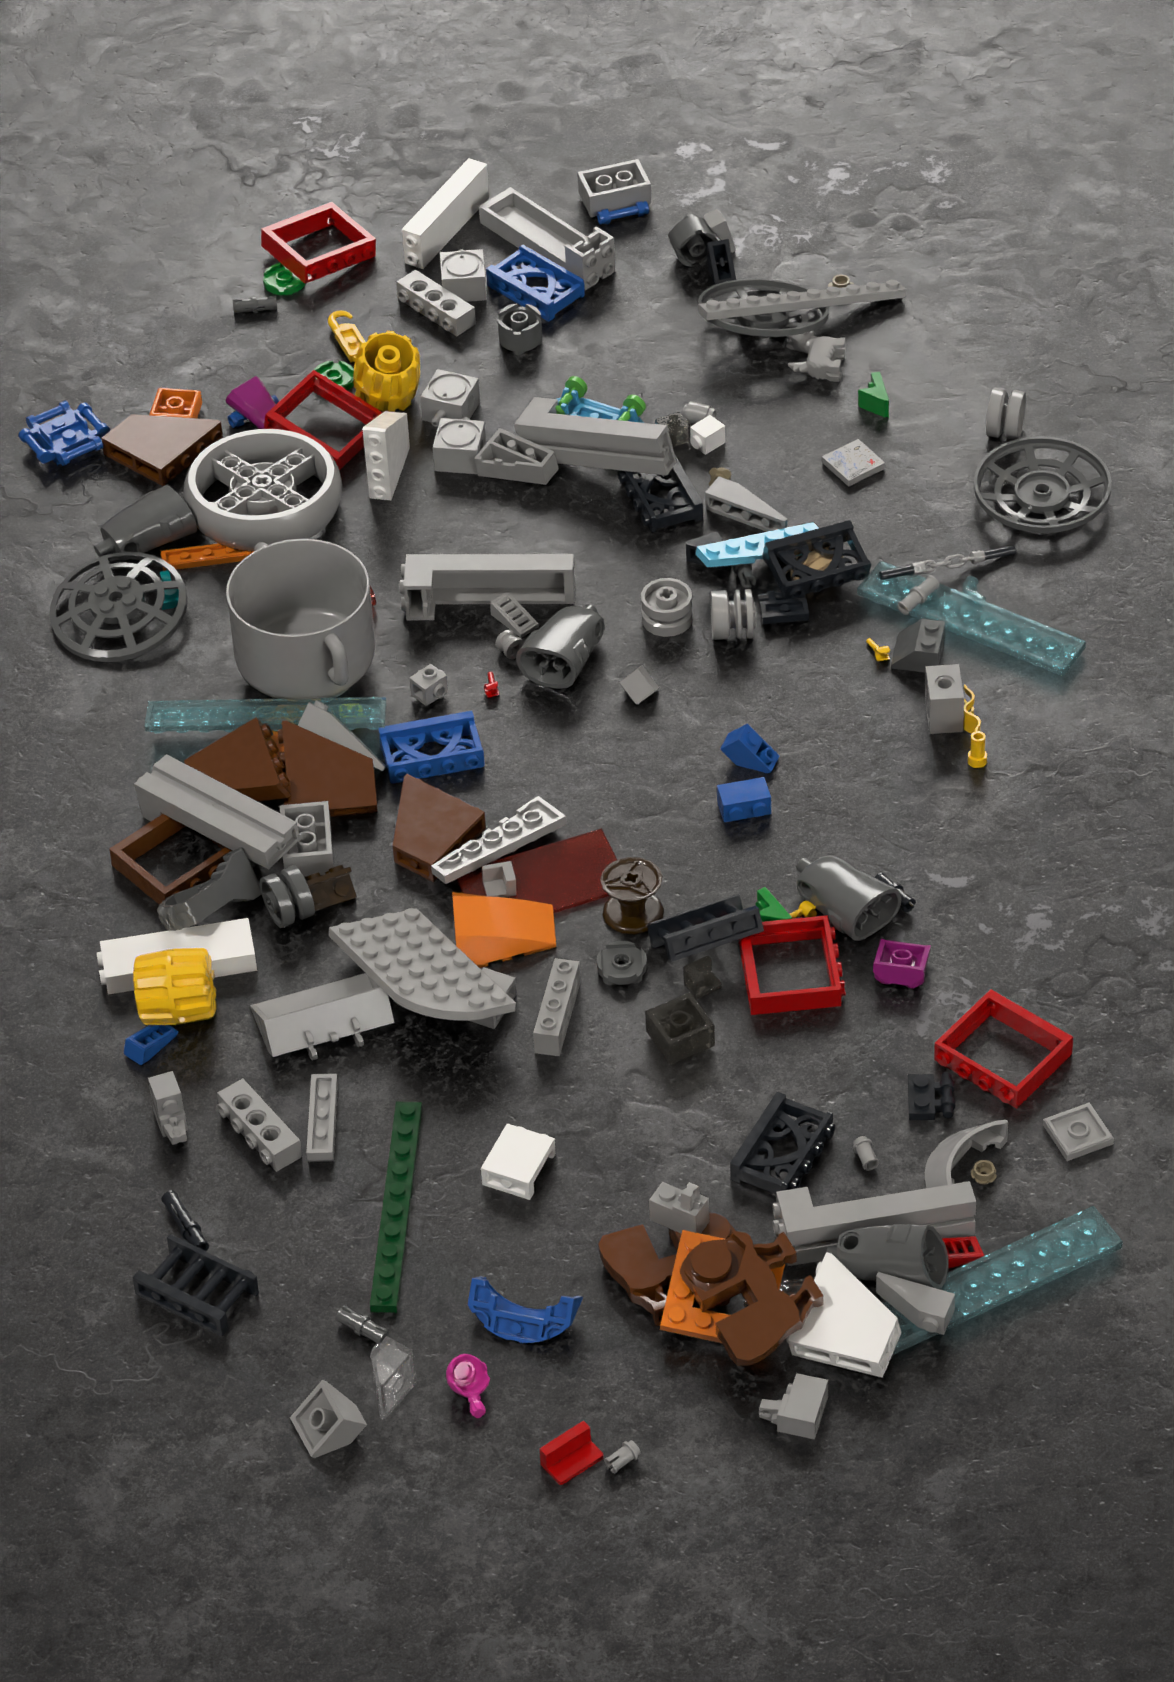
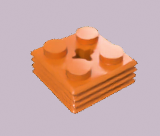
(176, 403)

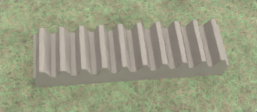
(322, 1117)

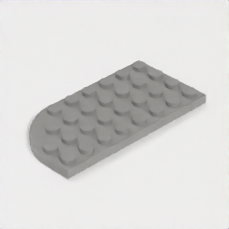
(421, 967)

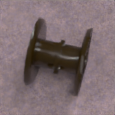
(632, 890)

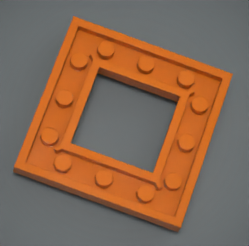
(679, 1314)

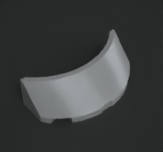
(955, 1146)

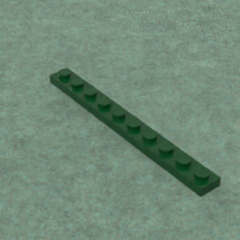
(396, 1207)

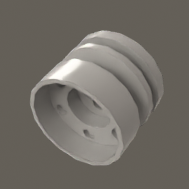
(732, 614)

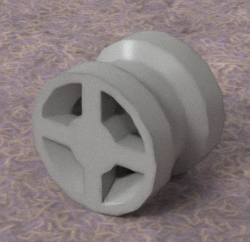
(509, 643)

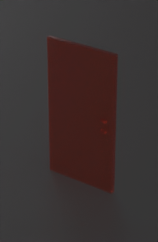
(556, 873)

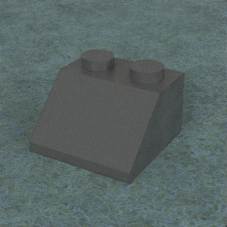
(919, 646)

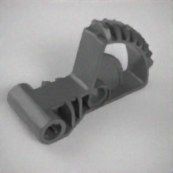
(231, 882)

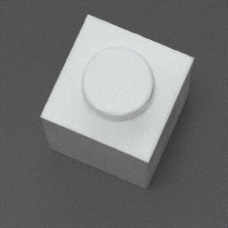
(707, 434)

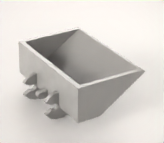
(322, 1015)

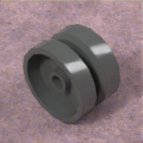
(287, 896)

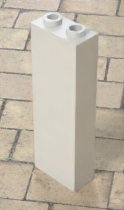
(445, 213)
(227, 944)

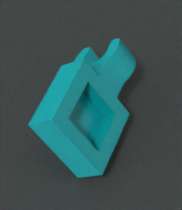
(171, 595)

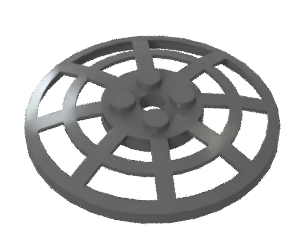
(764, 324)
(1053, 484)
(117, 612)

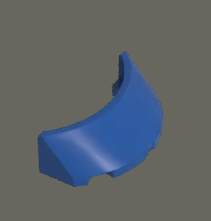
(516, 1321)

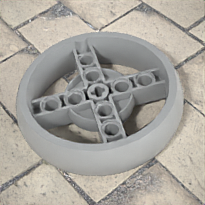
(262, 482)

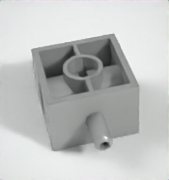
(464, 274)
(449, 397)
(458, 444)
(944, 699)

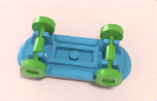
(572, 404)

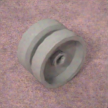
(1006, 413)
(666, 607)

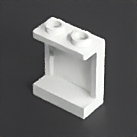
(517, 1160)

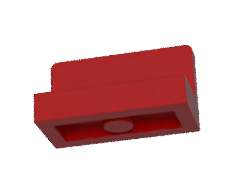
(570, 1454)

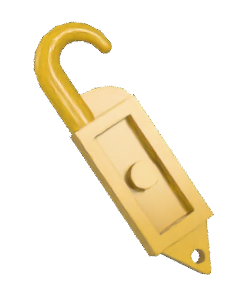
(346, 334)

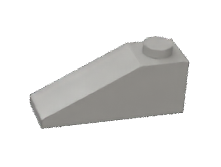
(919, 1303)

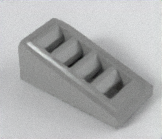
(719, 227)
(507, 603)

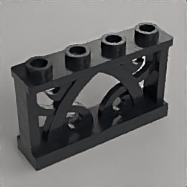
(681, 509)
(812, 579)
(775, 1115)

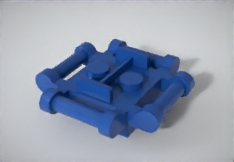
(65, 435)

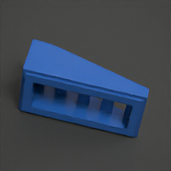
(141, 1046)

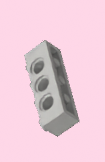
(436, 303)
(557, 1007)
(259, 1125)

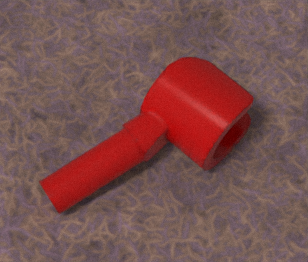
(491, 688)

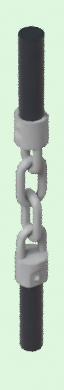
(919, 567)

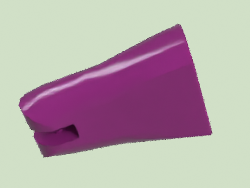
(251, 401)

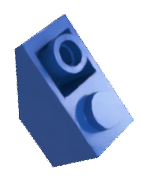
(749, 750)

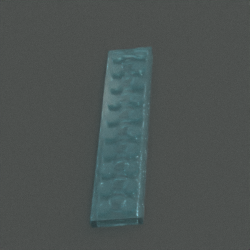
(979, 621)
(231, 714)
(1019, 1269)

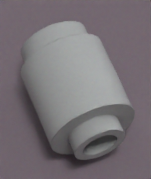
(697, 411)

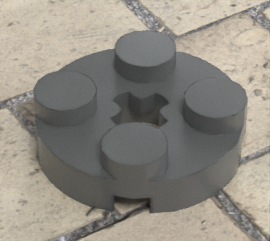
(630, 972)

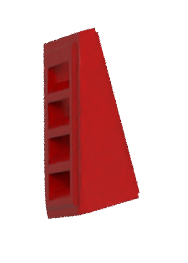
(956, 1258)

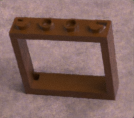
(146, 838)

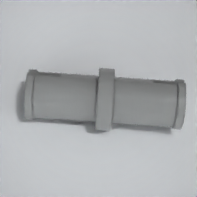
(918, 595)

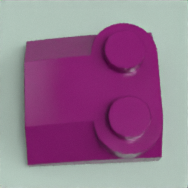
(901, 963)

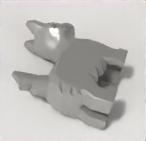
(821, 355)

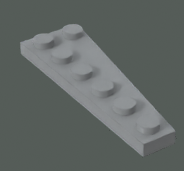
(528, 825)

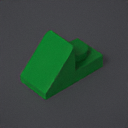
(875, 396)
(769, 907)

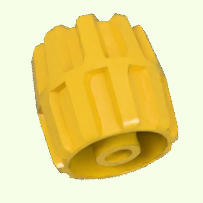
(387, 371)
(174, 986)

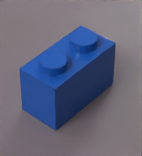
(744, 799)

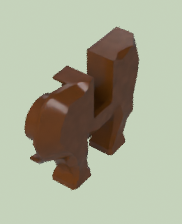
(736, 1266)
(636, 1267)

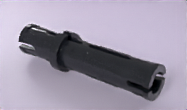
(189, 1229)

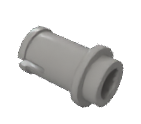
(863, 1147)
(628, 1452)

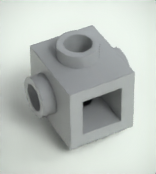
(428, 684)

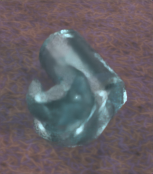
(970, 588)

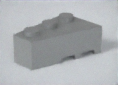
(515, 459)

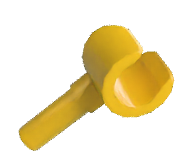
(881, 653)
(806, 908)

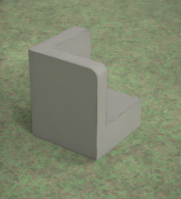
(639, 684)
(499, 880)

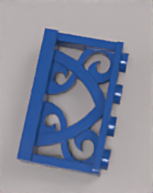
(535, 265)
(444, 730)

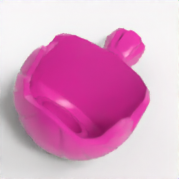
(469, 1378)

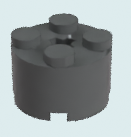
(690, 240)
(520, 328)

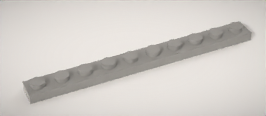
(801, 300)

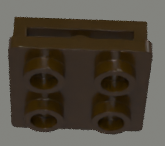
(331, 888)

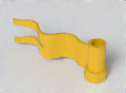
(971, 723)

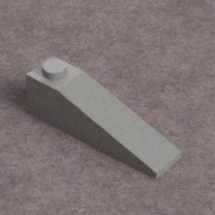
(741, 505)
(324, 723)

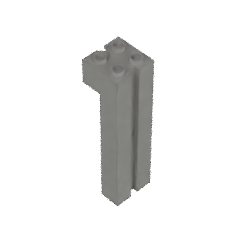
(530, 225)
(597, 440)
(482, 578)
(215, 811)
(813, 1229)

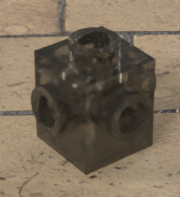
(677, 427)

